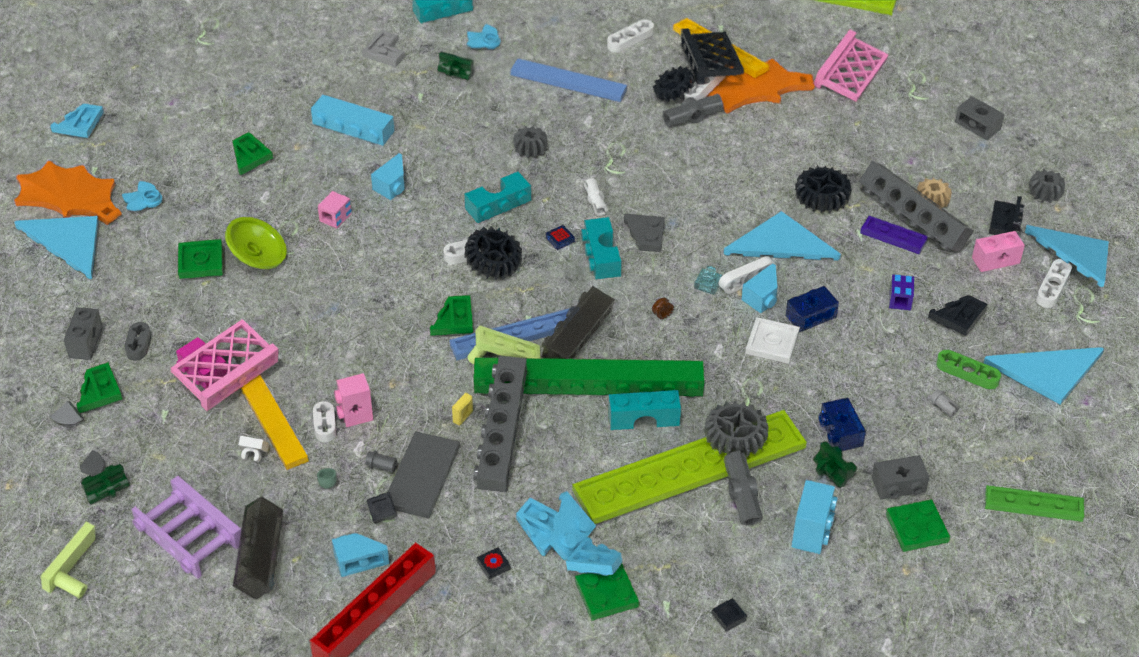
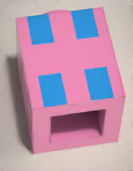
(334, 209)

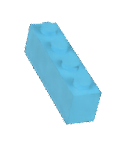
(352, 120)

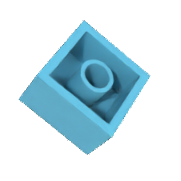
(814, 517)

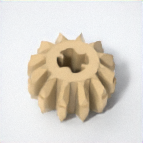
(936, 191)

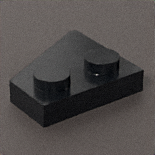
(960, 314)

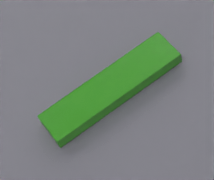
(1034, 503)

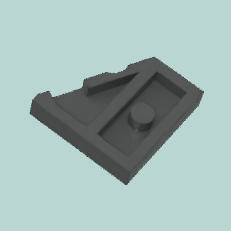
(646, 231)

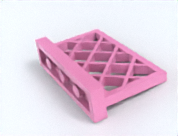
(843, 51)
(240, 374)

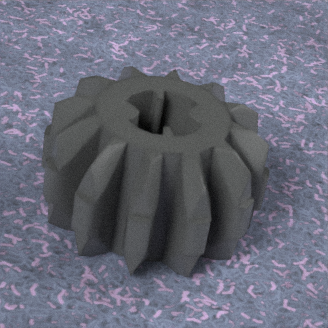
(530, 141)
(1047, 186)

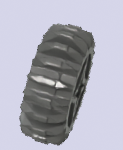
(736, 428)

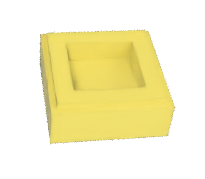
(462, 409)

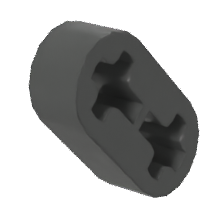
(141, 341)

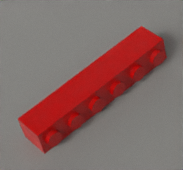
(374, 604)

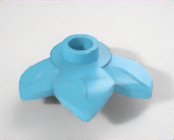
(487, 38)
(145, 197)

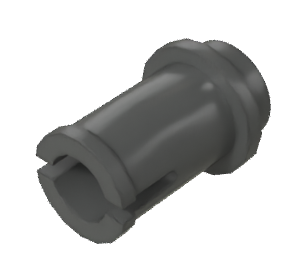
(380, 461)

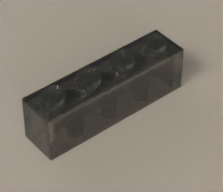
(579, 325)
(258, 548)

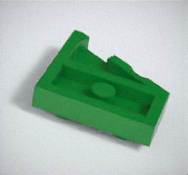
(250, 152)
(454, 317)
(98, 388)

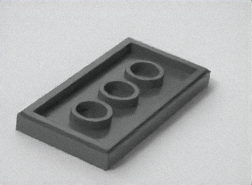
(422, 473)

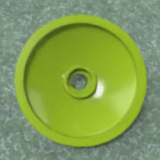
(255, 243)

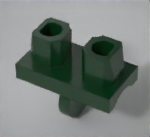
(455, 65)
(831, 463)
(105, 483)

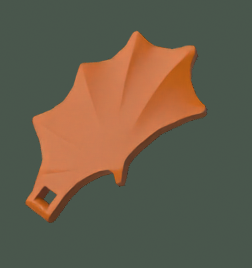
(745, 89)
(68, 192)

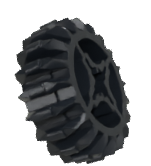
(823, 189)
(494, 248)

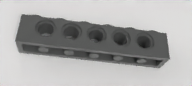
(957, 233)
(497, 476)

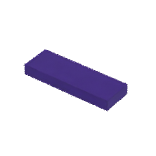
(894, 235)

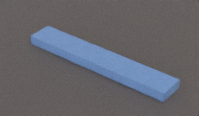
(568, 80)
(527, 330)

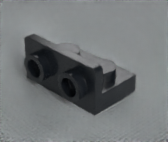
(1006, 217)

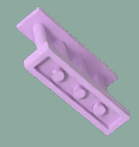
(196, 506)

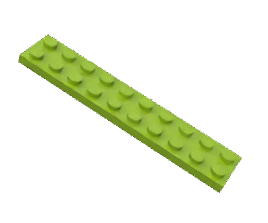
(676, 472)

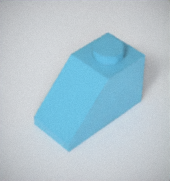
(389, 178)
(761, 289)
(358, 553)

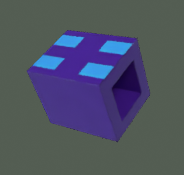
(901, 292)

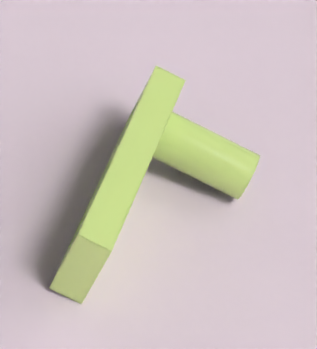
(501, 344)
(57, 571)

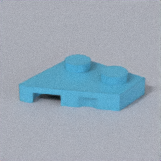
(79, 122)
(537, 523)
(570, 526)
(594, 559)

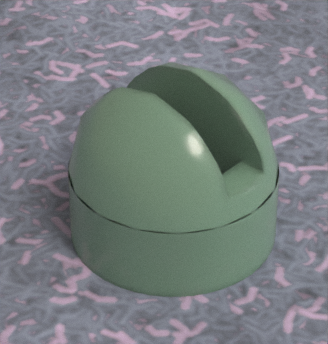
(327, 478)

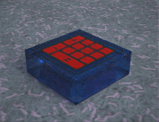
(560, 237)

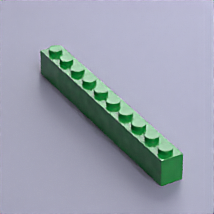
(600, 376)

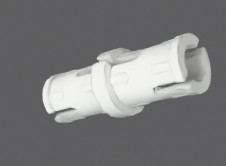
(595, 197)

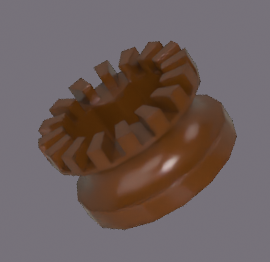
(662, 308)

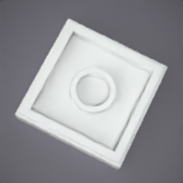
(772, 340)

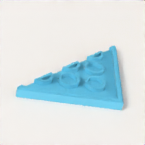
(66, 238)
(782, 239)
(1084, 252)
(1047, 372)

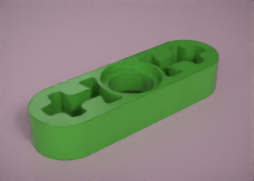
(985, 370)

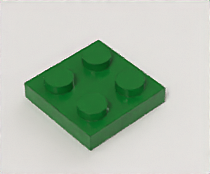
(200, 258)
(917, 525)
(606, 593)

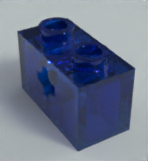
(812, 308)
(842, 424)

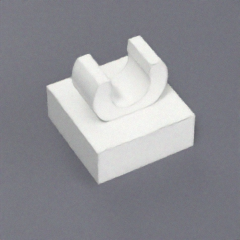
(253, 445)

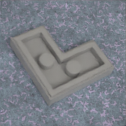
(382, 49)

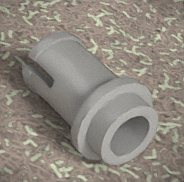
(944, 402)

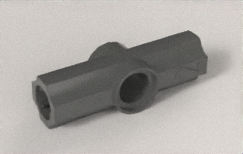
(692, 110)
(743, 488)

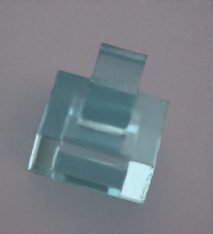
(708, 280)

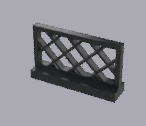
(697, 58)

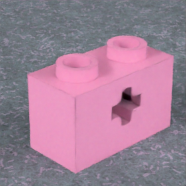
(998, 251)
(353, 400)

